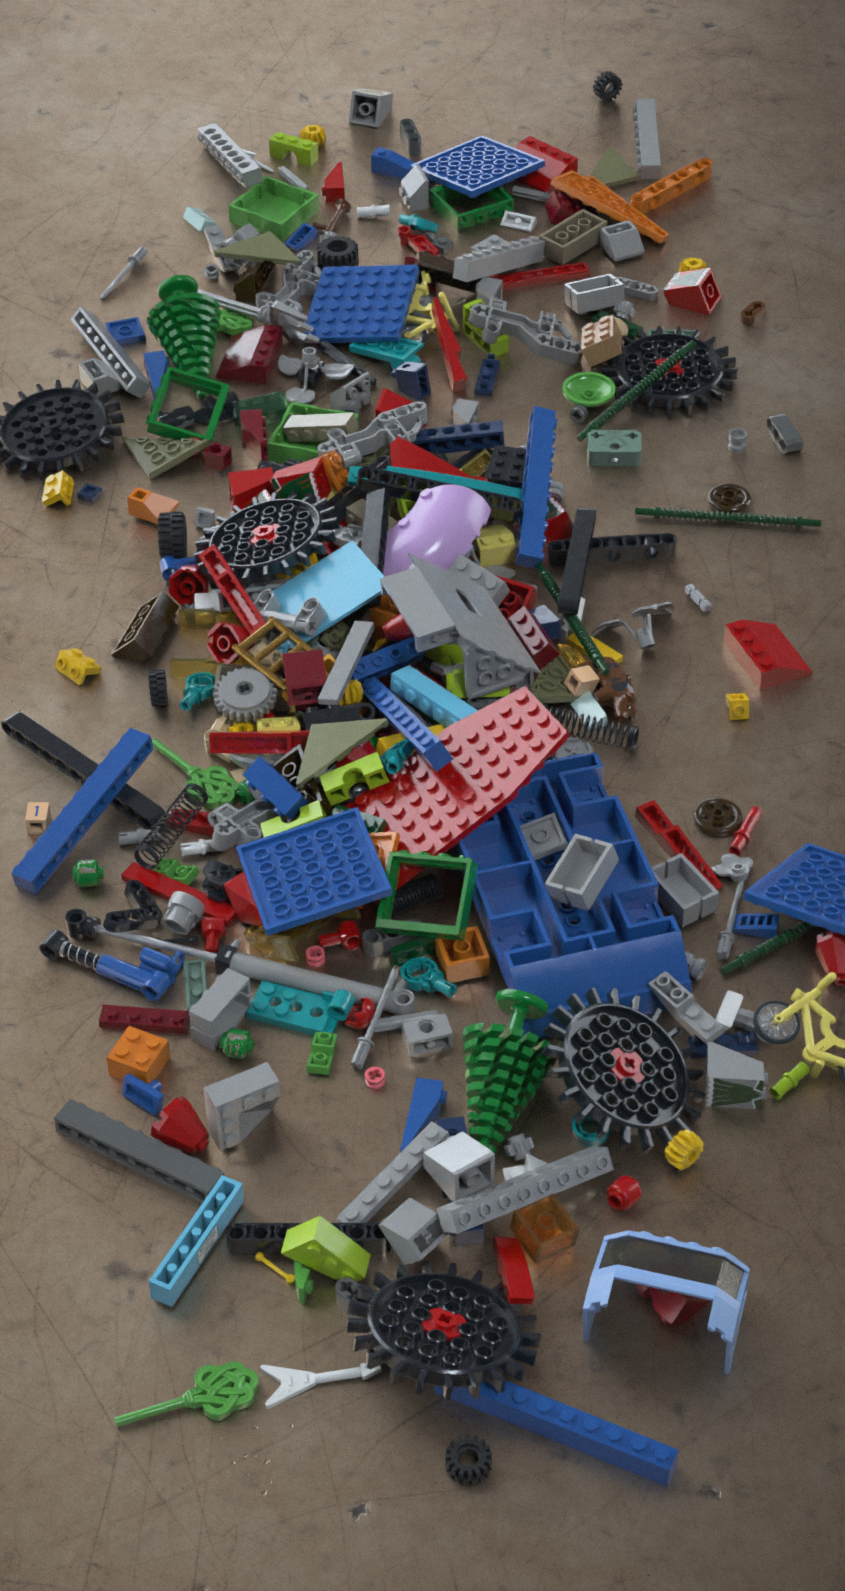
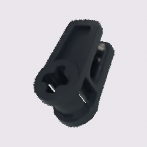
(313, 374)

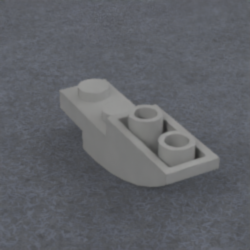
(214, 237)
(685, 1009)

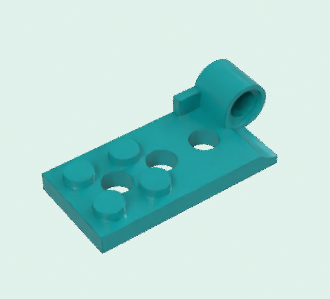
(393, 352)
(332, 1006)

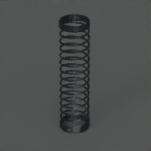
(632, 737)
(143, 847)

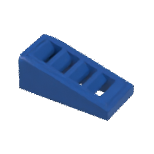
(301, 232)
(764, 924)

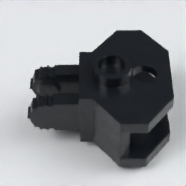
(221, 874)

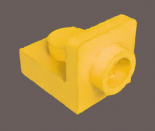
(738, 706)

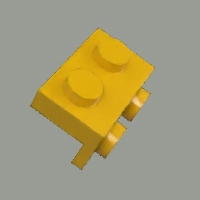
(58, 488)
(76, 665)

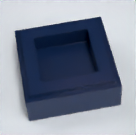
(89, 493)

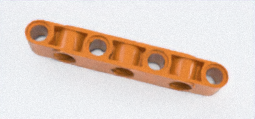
(672, 185)

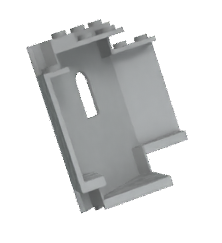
(436, 614)

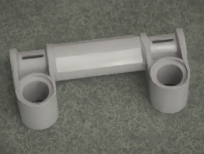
(308, 617)

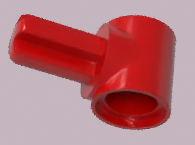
(213, 930)
(346, 935)

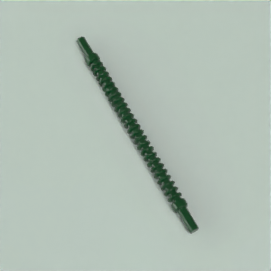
(640, 387)
(798, 521)
(573, 621)
(743, 960)

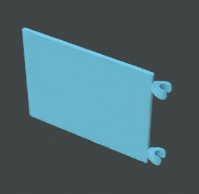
(338, 581)

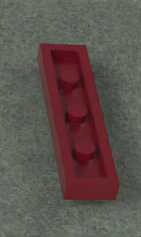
(144, 1019)

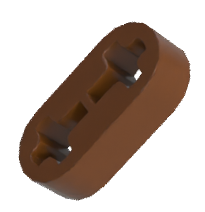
(752, 312)

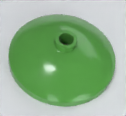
(588, 389)

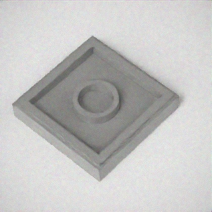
(544, 836)

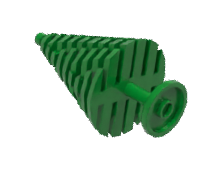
(186, 326)
(503, 1070)

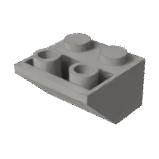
(621, 241)
(97, 372)
(352, 394)
(413, 1231)

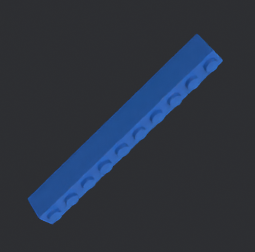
(535, 487)
(406, 724)
(82, 811)
(574, 1429)

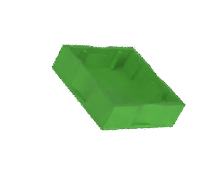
(274, 207)
(281, 450)

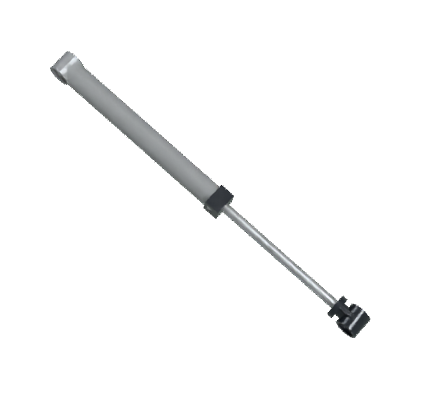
(399, 1000)

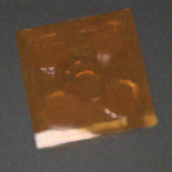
(544, 1228)

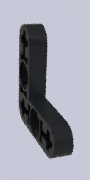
(118, 920)

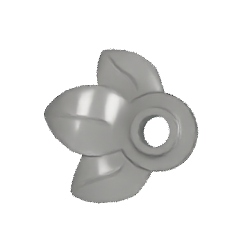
(734, 867)

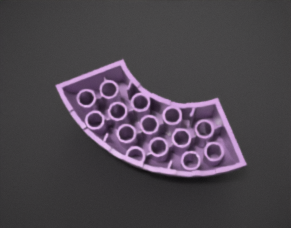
(436, 528)

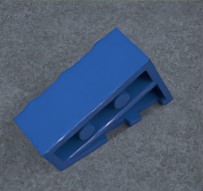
(274, 788)

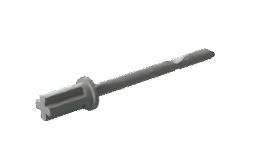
(134, 261)
(727, 938)
(365, 1043)

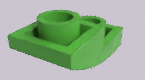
(174, 870)
(321, 1053)
(303, 1282)

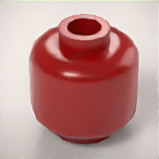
(624, 1193)

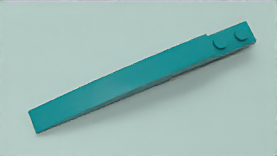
(457, 480)

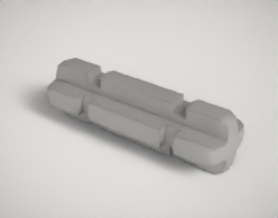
(698, 597)

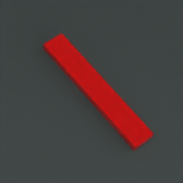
(543, 275)
(165, 886)

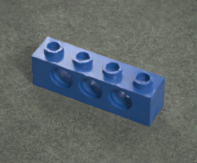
(387, 660)

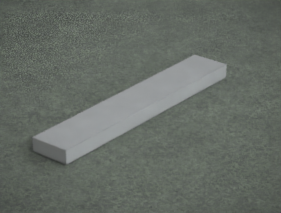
(346, 663)

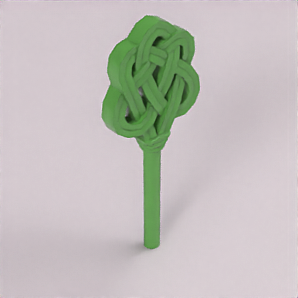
(234, 322)
(214, 779)
(211, 1394)

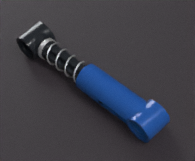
(150, 984)

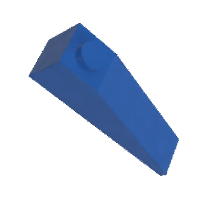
(390, 163)
(155, 365)
(424, 1107)

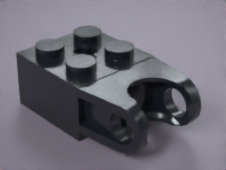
(335, 714)

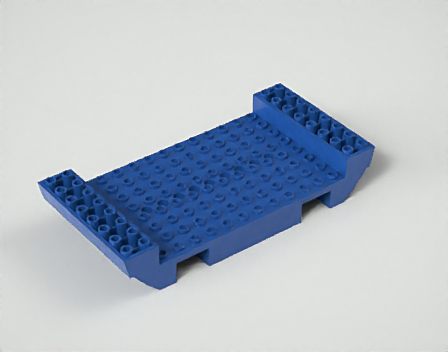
(621, 937)

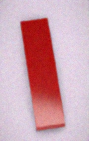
(513, 1270)

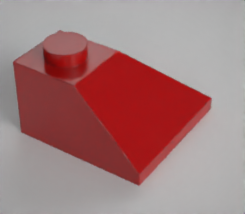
(676, 1307)

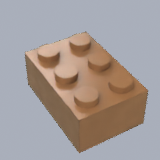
(601, 340)

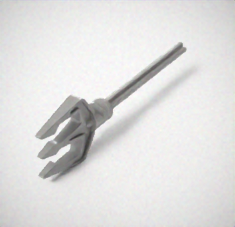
(276, 315)

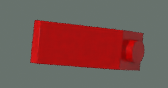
(334, 184)

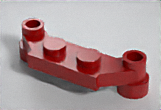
(417, 242)

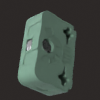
(614, 448)

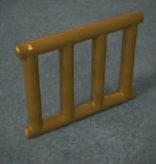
(255, 660)

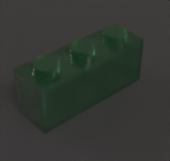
(272, 406)

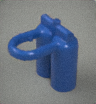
(154, 960)

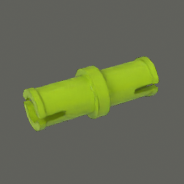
(789, 1080)

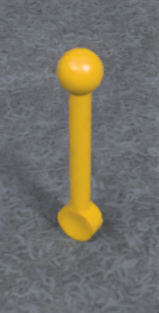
(290, 1278)

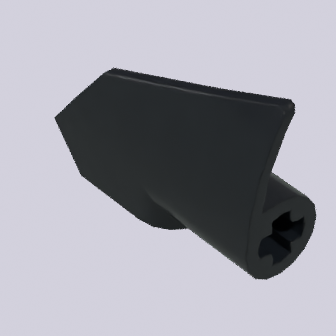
(204, 414)

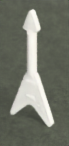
(297, 1381)

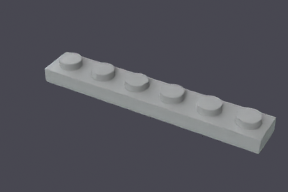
(393, 1176)

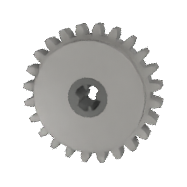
(244, 694)

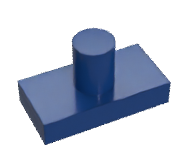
(144, 1095)

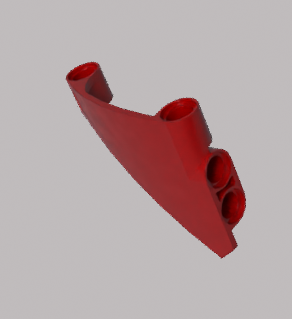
(408, 455)

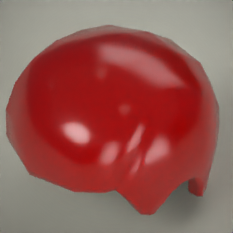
(361, 1015)

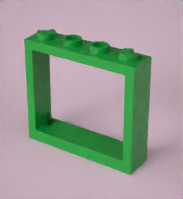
(440, 195)
(193, 382)
(424, 859)

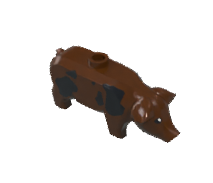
(615, 690)

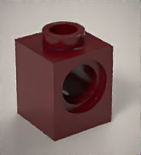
(217, 456)

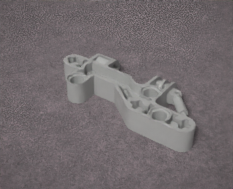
(296, 282)
(534, 335)
(378, 433)
(241, 825)

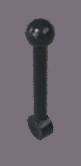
(193, 940)

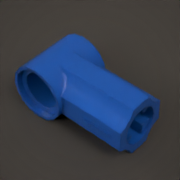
(170, 565)

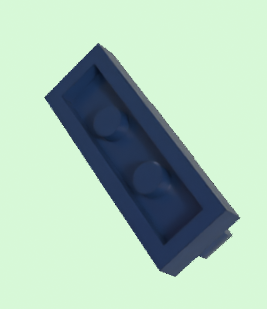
(487, 376)
(739, 1042)

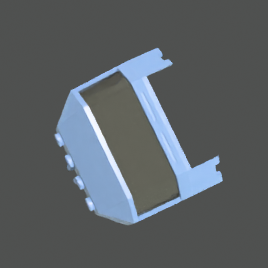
(673, 1268)

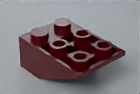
(562, 206)
(254, 435)
(304, 679)

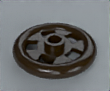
(728, 497)
(717, 816)

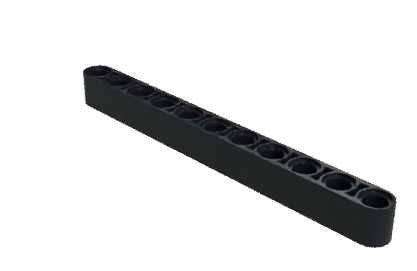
(78, 767)

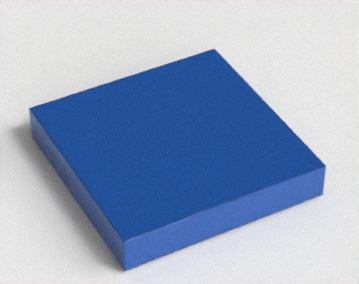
(126, 331)

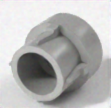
(182, 913)

